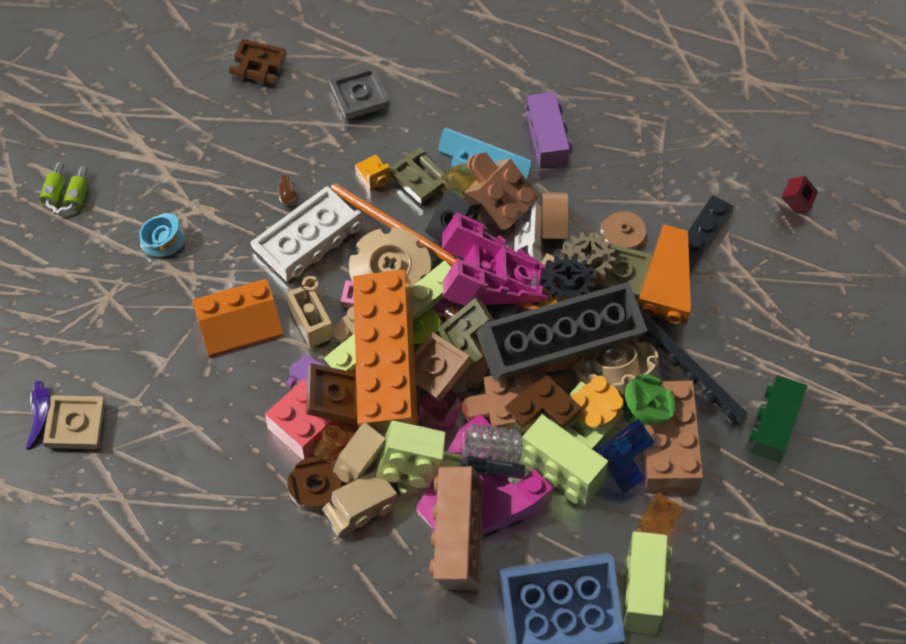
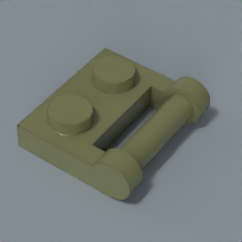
(414, 179)

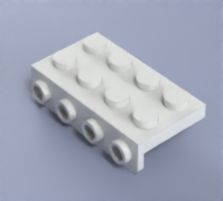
(307, 233)

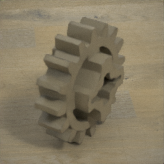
(600, 257)

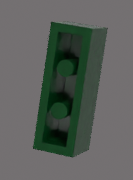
(777, 418)

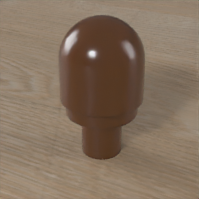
(287, 191)

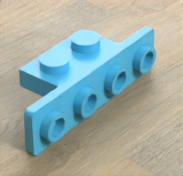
(463, 147)

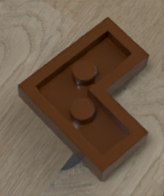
(540, 397)

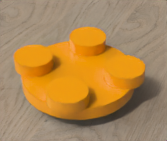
(598, 402)

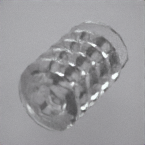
(492, 441)

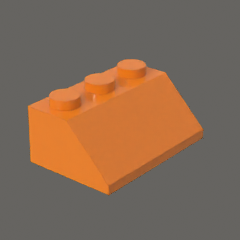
(237, 317)

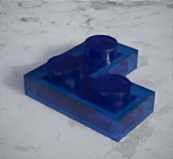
(620, 454)

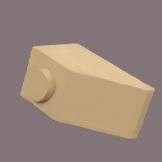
(359, 454)

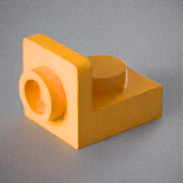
(373, 172)

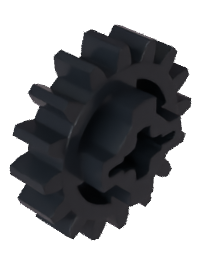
(566, 278)

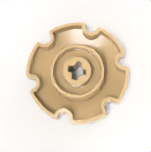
(393, 249)
(618, 364)

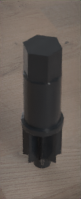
(496, 468)

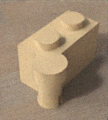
(309, 312)
(359, 503)

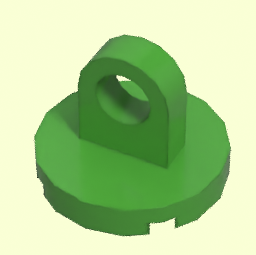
(648, 401)

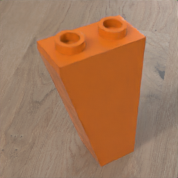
(668, 278)

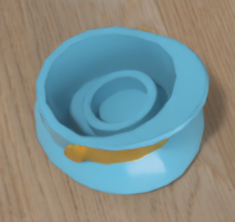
(161, 235)

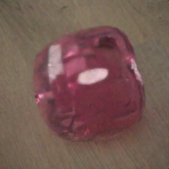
(437, 414)

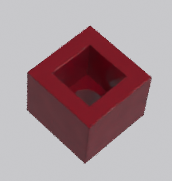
(799, 194)

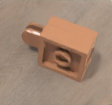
(500, 190)
(498, 395)

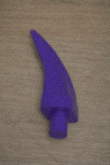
(39, 404)

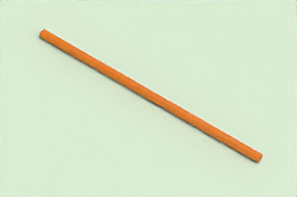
(391, 222)

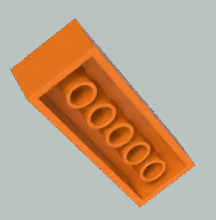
(384, 349)

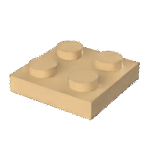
(74, 422)

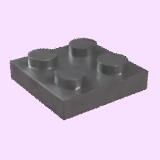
(359, 92)

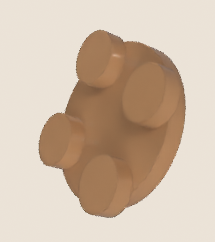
(624, 230)

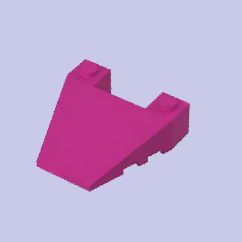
(489, 269)
(501, 499)

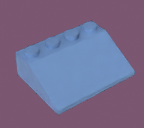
(563, 601)

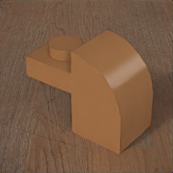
(554, 215)

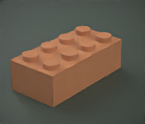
(675, 457)
(457, 528)

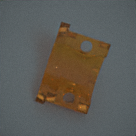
(660, 517)

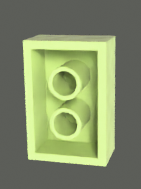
(563, 461)
(646, 583)

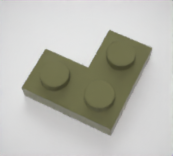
(462, 327)

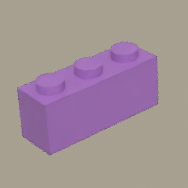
(548, 129)

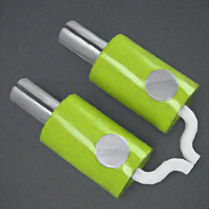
(74, 194)

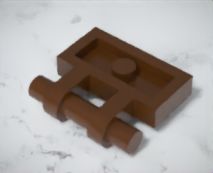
(258, 55)

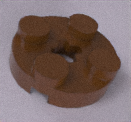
(301, 476)

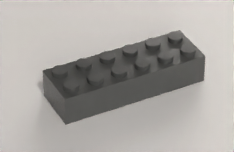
(561, 331)

